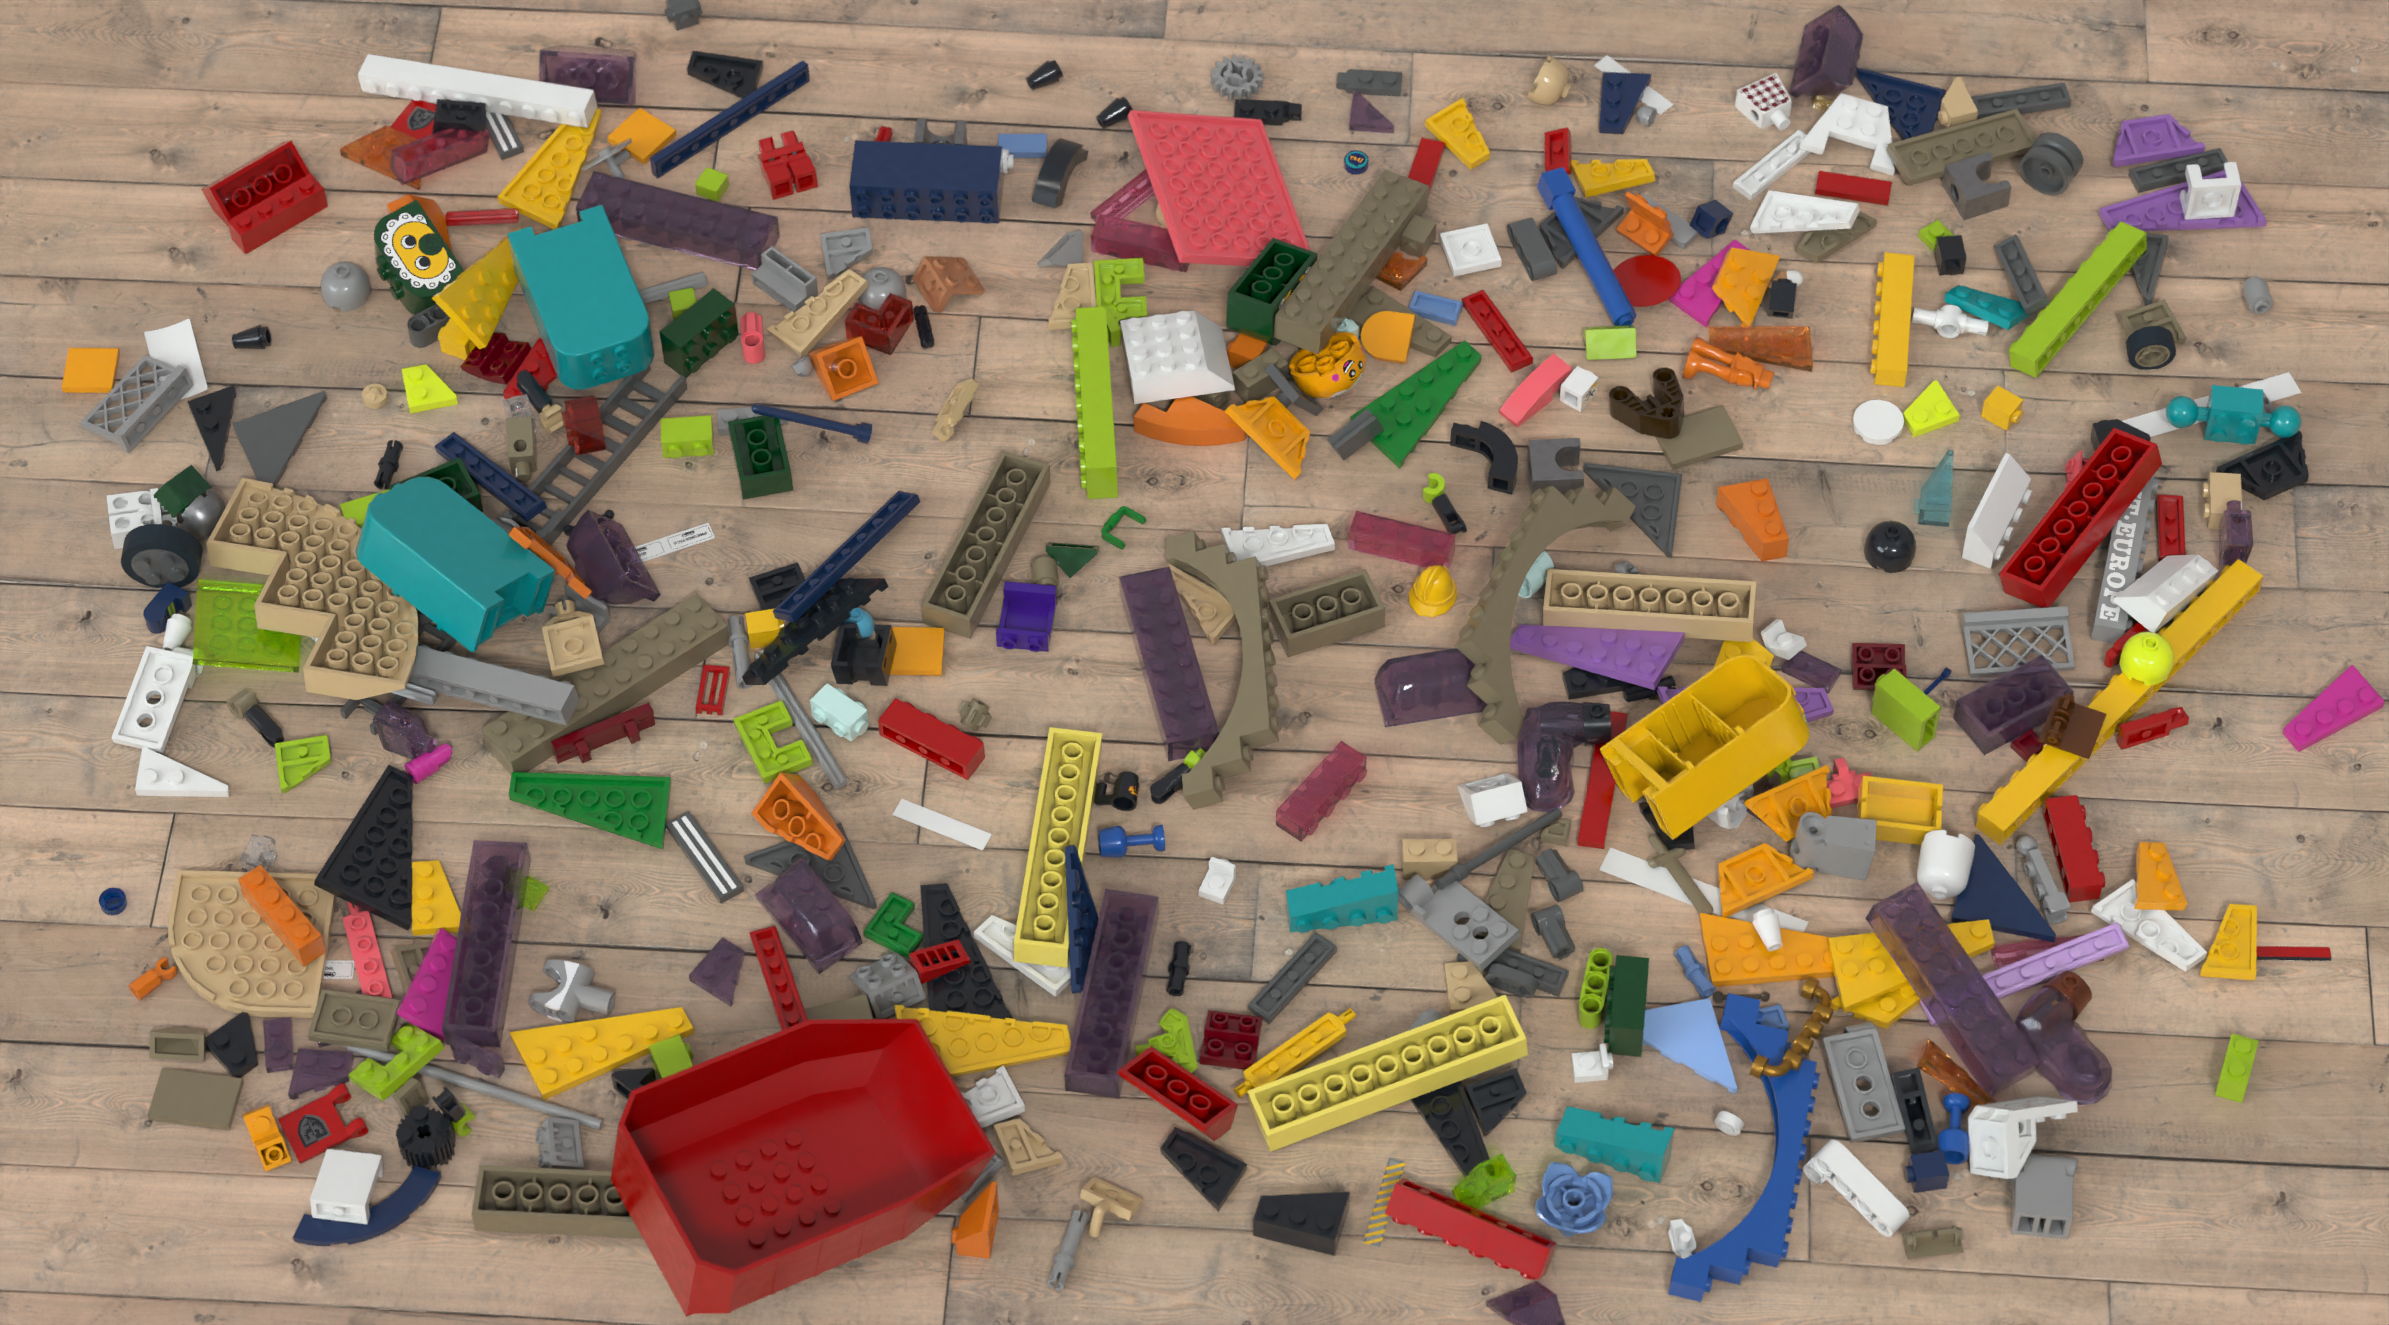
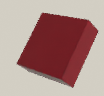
(2027, 745)

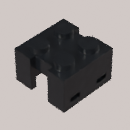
(863, 658)

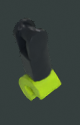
(1435, 495)
(1172, 782)
(455, 1111)

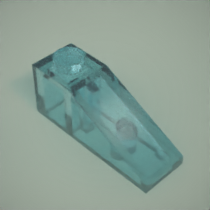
(1936, 495)

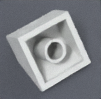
(1493, 799)

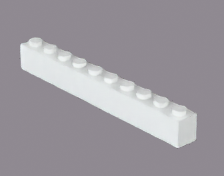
(500, 93)

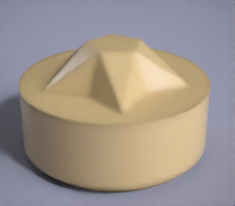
(374, 396)

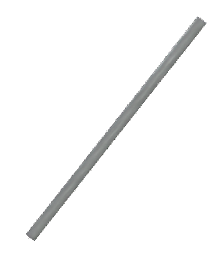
(489, 1089)

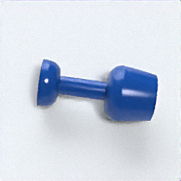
(1114, 841)
(1955, 1140)

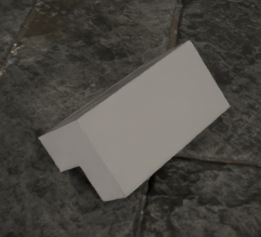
(784, 280)

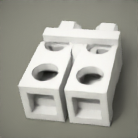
(134, 510)

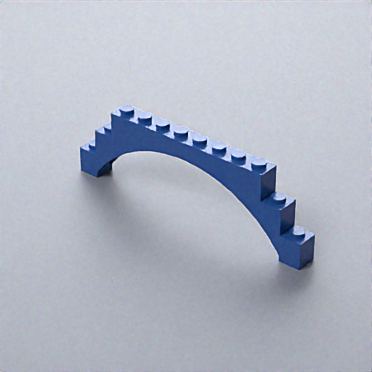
(1763, 1230)

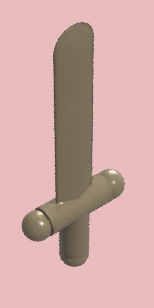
(1669, 860)

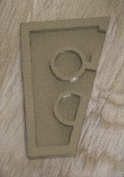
(1822, 243)

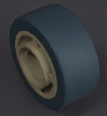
(2151, 348)

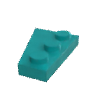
(1990, 307)

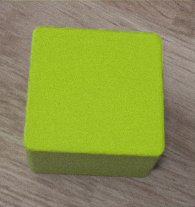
(712, 184)
(681, 300)

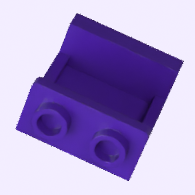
(1027, 616)

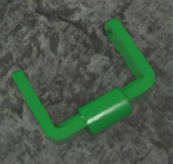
(1115, 518)

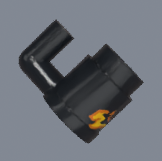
(1124, 792)

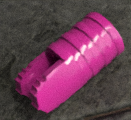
(428, 763)

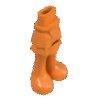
(1741, 372)

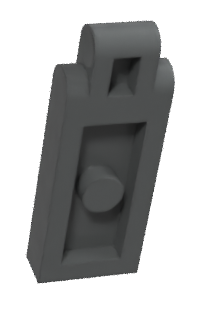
(1370, 82)

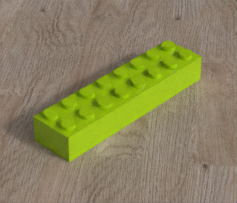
(1094, 403)

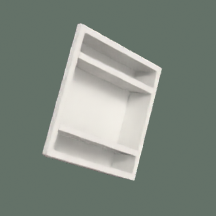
(1175, 356)

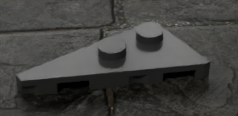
(2149, 266)

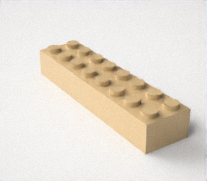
(1651, 603)

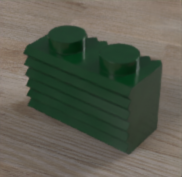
(182, 491)

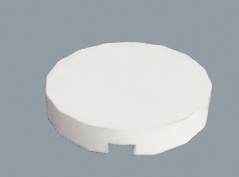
(1878, 422)

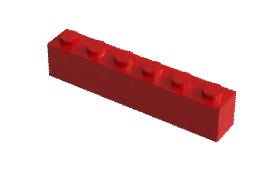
(1471, 1229)

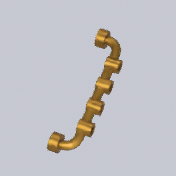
(1802, 1042)

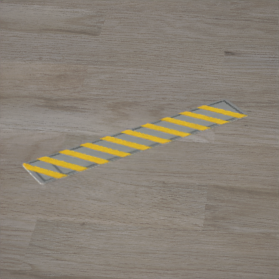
(1378, 1218)

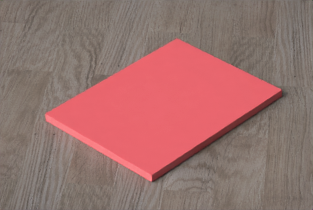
(1216, 186)

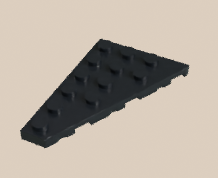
(375, 853)

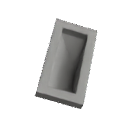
(1066, 251)

